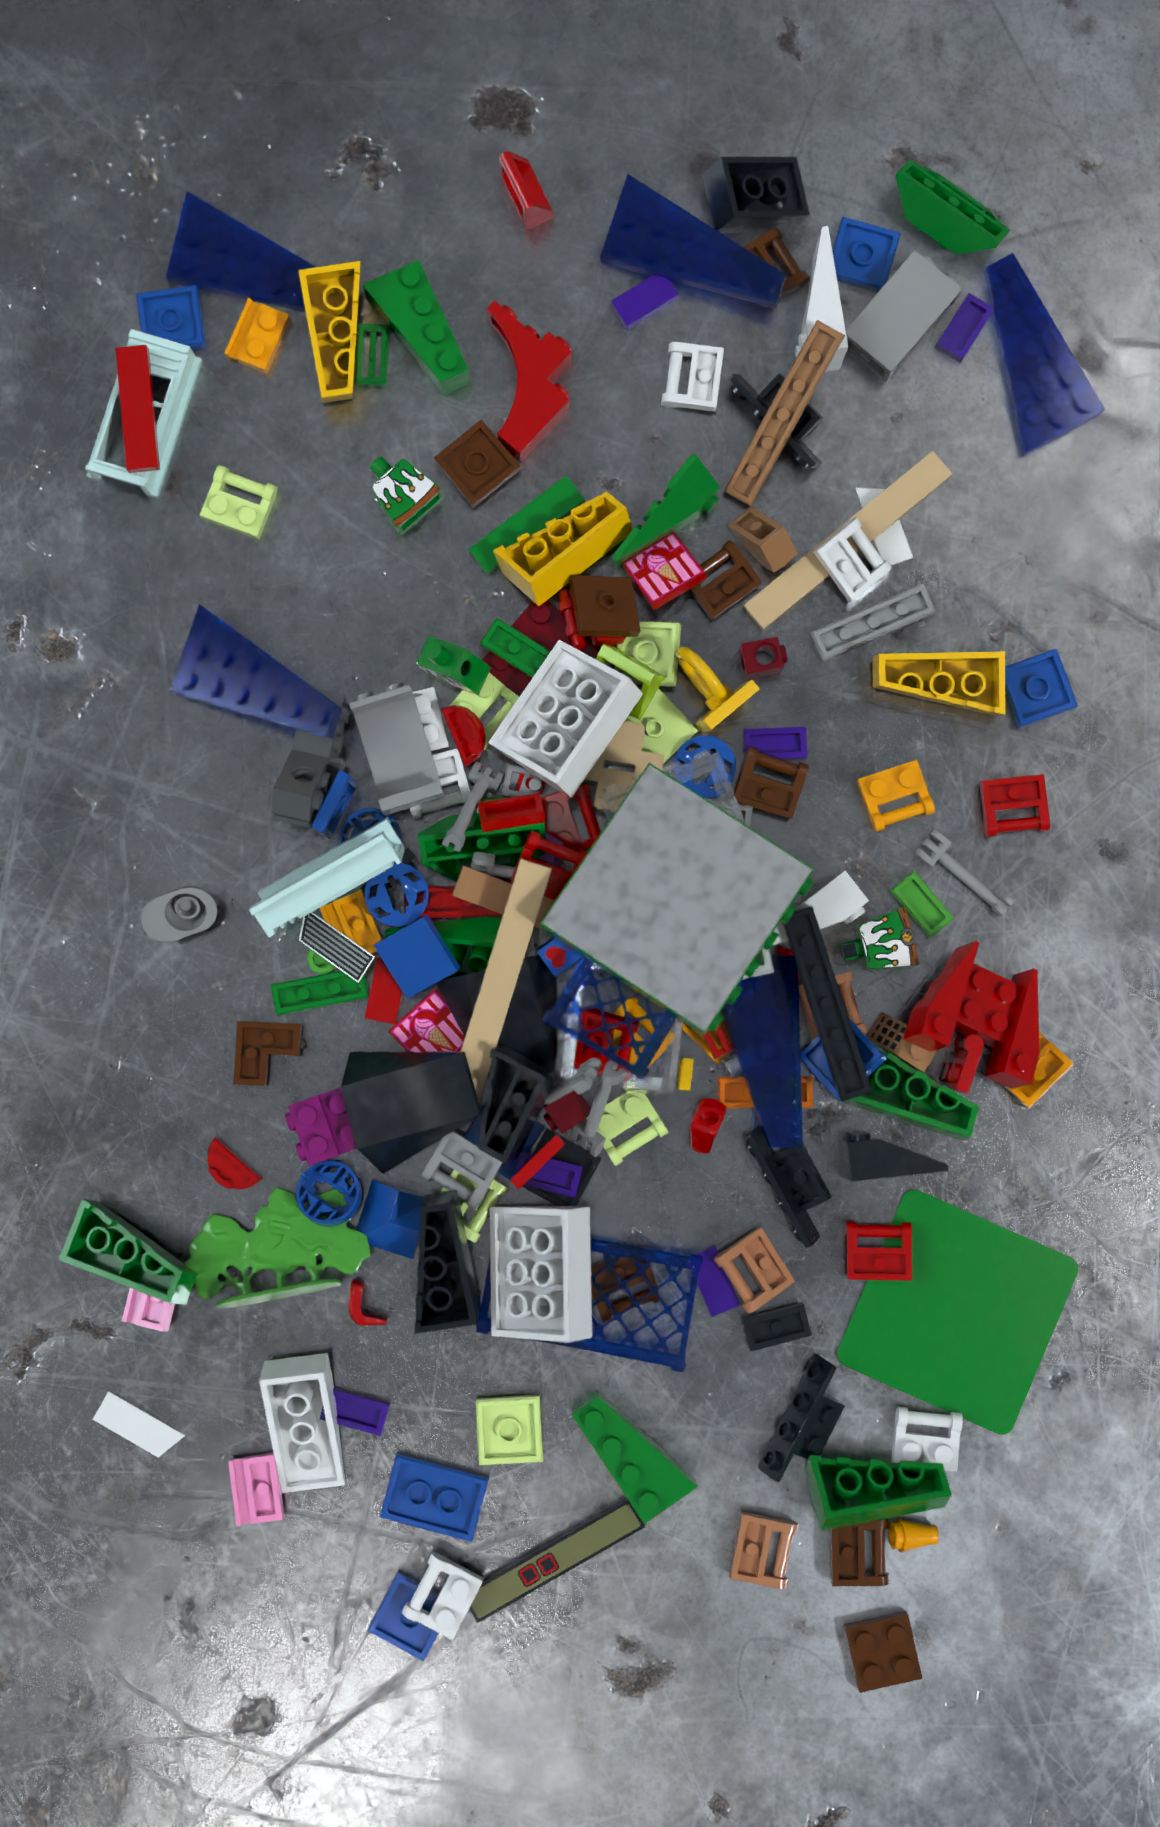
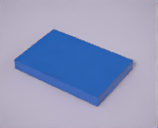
(434, 1497)

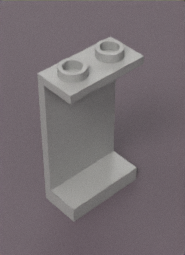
(900, 314)
(397, 748)

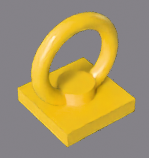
(719, 698)

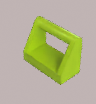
(650, 678)

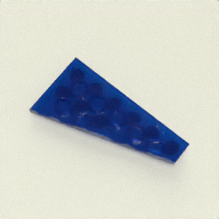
(670, 243)
(232, 258)
(1039, 368)
(239, 676)
(767, 1046)

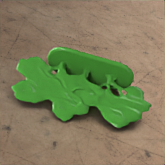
(277, 1243)

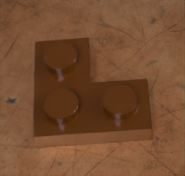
(255, 1044)

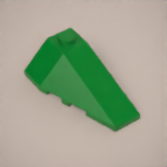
(686, 498)
(467, 940)

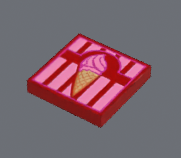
(664, 570)
(429, 1027)

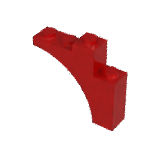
(538, 364)

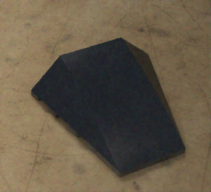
(523, 1024)
(406, 1101)

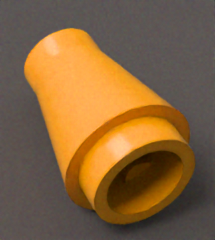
(911, 1535)

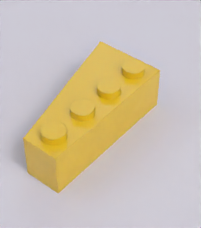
(331, 314)
(565, 548)
(950, 678)

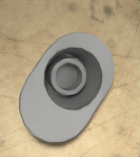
(179, 914)

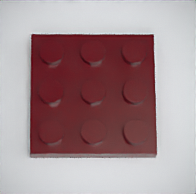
(543, 626)

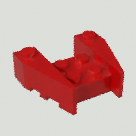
(984, 1005)

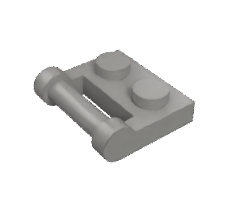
(466, 1159)

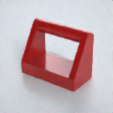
(524, 190)

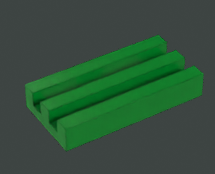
(371, 380)

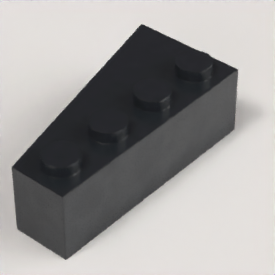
(445, 1273)

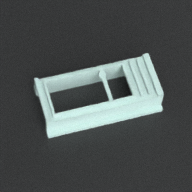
(167, 361)
(328, 876)

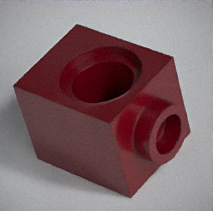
(752, 668)
(566, 1112)

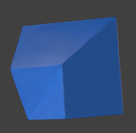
(391, 1218)

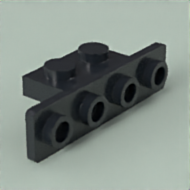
(761, 404)
(794, 1181)
(805, 1422)

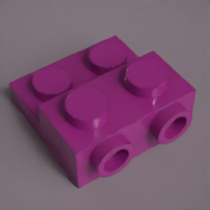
(321, 1127)

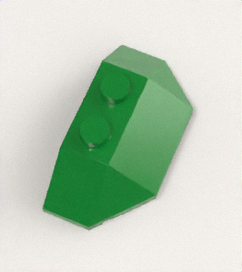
(947, 211)
(504, 843)

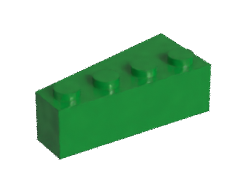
(415, 316)
(916, 1100)
(121, 1253)
(638, 1465)
(872, 1490)

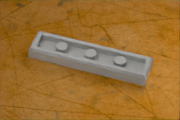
(872, 622)

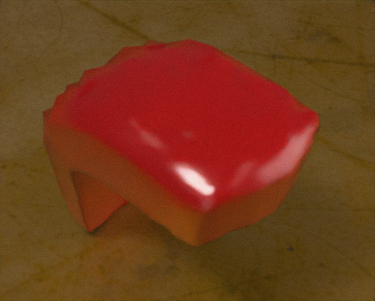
(706, 1124)
(355, 1310)

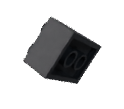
(754, 193)
(873, 1158)

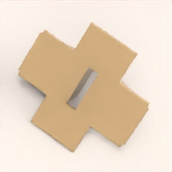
(626, 751)

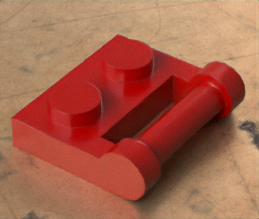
(1011, 795)
(561, 822)
(559, 876)
(593, 1019)
(963, 1067)
(879, 1262)

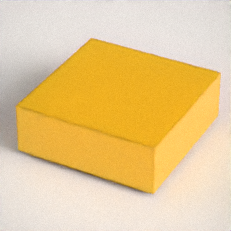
(685, 1074)

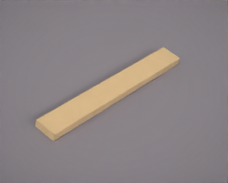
(875, 519)
(504, 968)

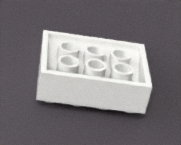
(566, 717)
(541, 1272)

